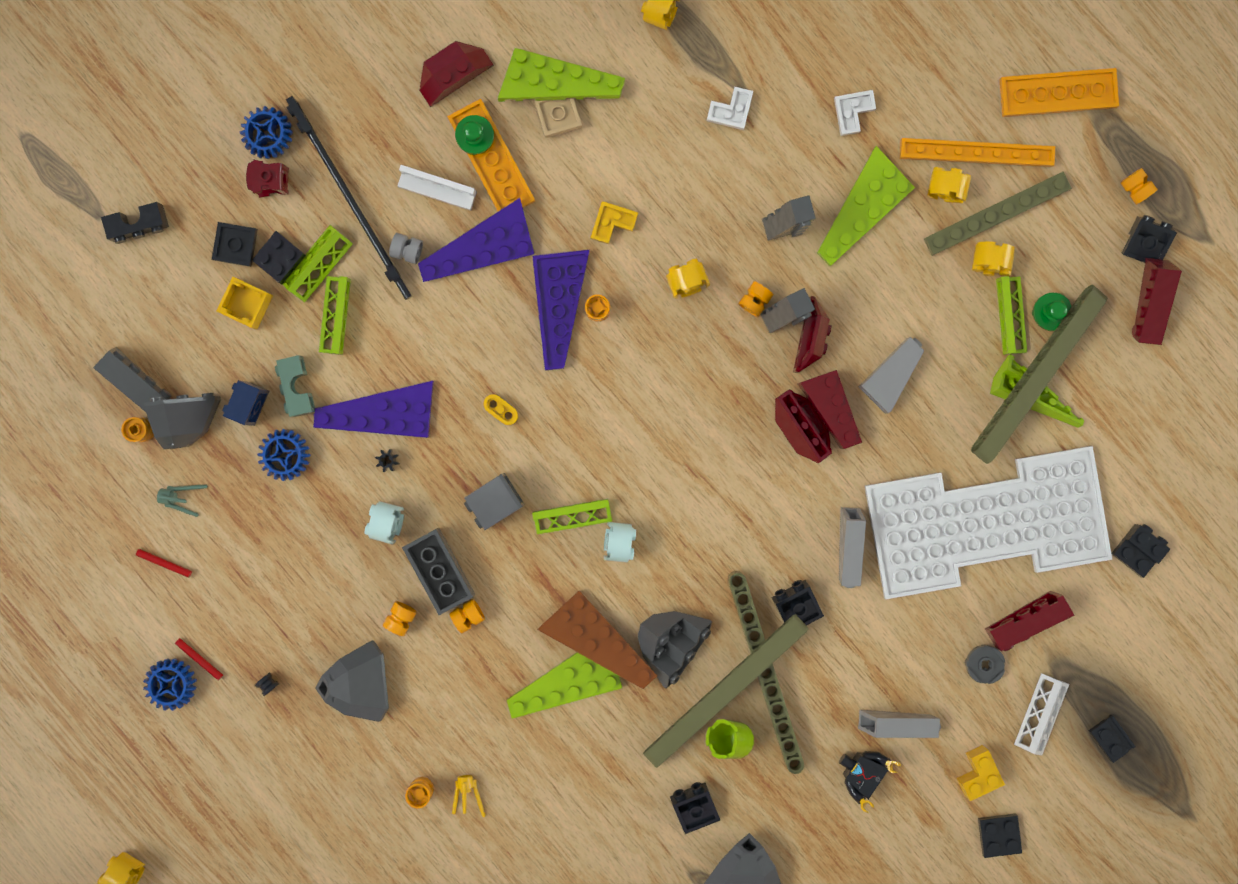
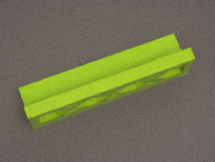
(311, 261)
(339, 315)
(1006, 315)
(566, 510)

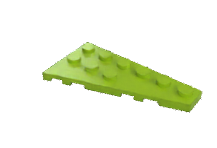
(553, 79)
(870, 199)
(567, 682)

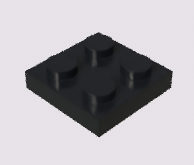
(234, 244)
(278, 257)
(1000, 835)

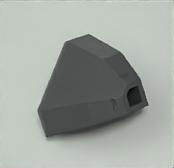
(181, 420)
(671, 642)
(357, 684)
(745, 865)

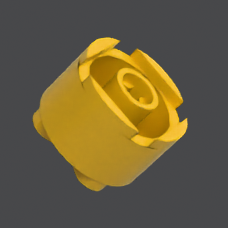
(659, 12)
(949, 185)
(993, 258)
(687, 279)
(122, 870)

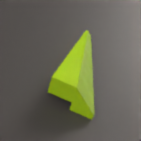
(1047, 402)

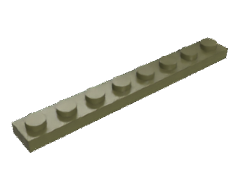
(997, 213)

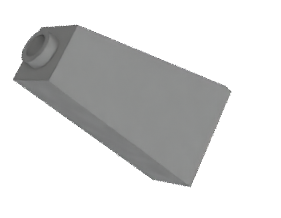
(890, 377)
(851, 546)
(898, 725)

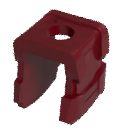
(267, 178)

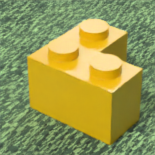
(983, 777)

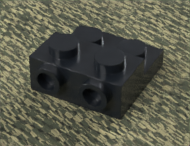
(1149, 239)
(1141, 549)
(799, 601)
(694, 807)

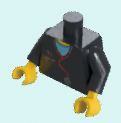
(865, 774)

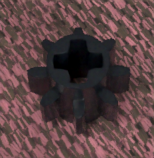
(391, 457)

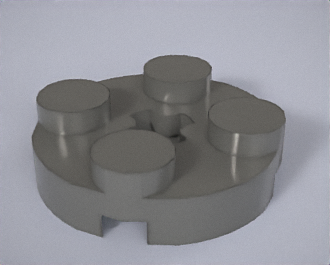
(996, 665)

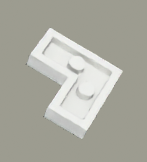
(849, 107)
(733, 114)

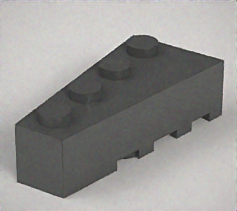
(790, 219)
(791, 309)
(129, 378)

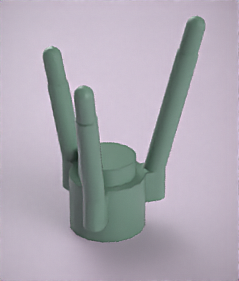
(169, 497)

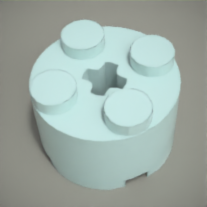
(384, 522)
(619, 542)

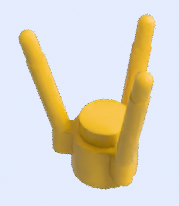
(464, 784)

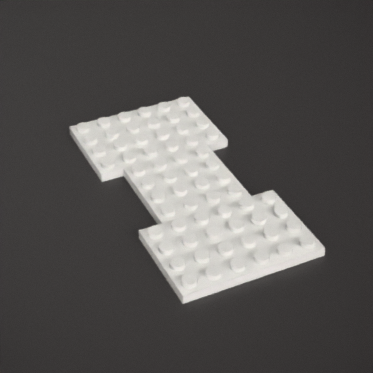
(1045, 512)

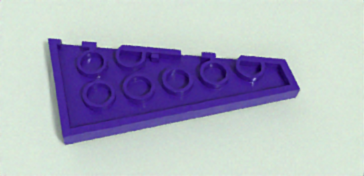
(488, 243)
(558, 293)
(392, 412)

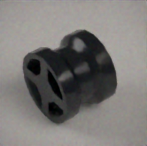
(266, 684)

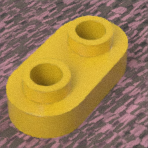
(501, 409)

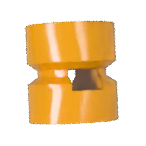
(1138, 186)
(759, 293)
(597, 307)
(137, 429)
(466, 616)
(399, 619)
(419, 792)

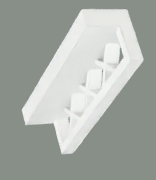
(436, 187)
(1048, 716)

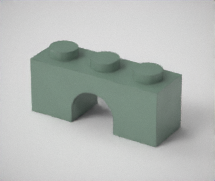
(289, 371)

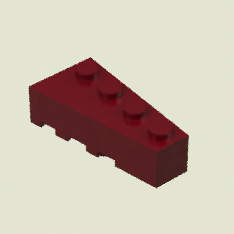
(1155, 300)
(832, 406)
(1029, 620)

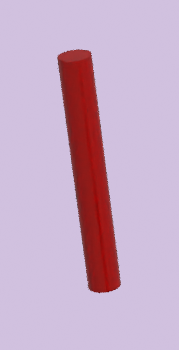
(164, 563)
(199, 659)

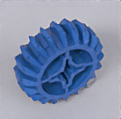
(270, 126)
(286, 463)
(157, 674)

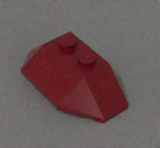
(451, 70)
(812, 337)
(802, 426)

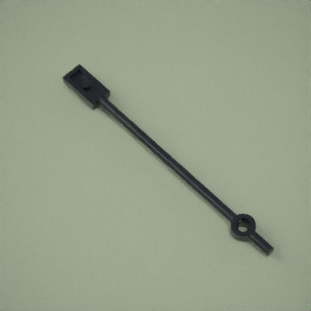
(306, 127)

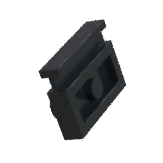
(1112, 738)

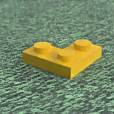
(610, 216)

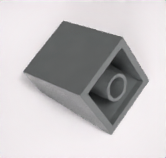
(493, 501)

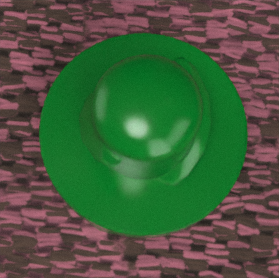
(474, 134)
(1050, 310)

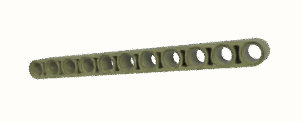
(1039, 374)
(769, 680)
(726, 690)

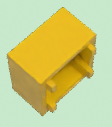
(244, 303)

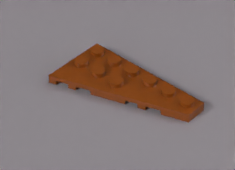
(591, 635)

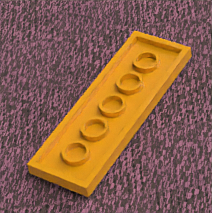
(1059, 92)
(496, 164)

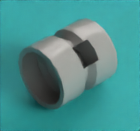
(406, 248)

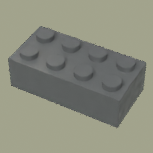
(438, 571)

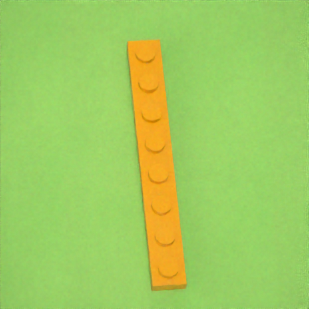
(977, 152)

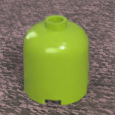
(729, 739)

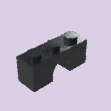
(151, 219)

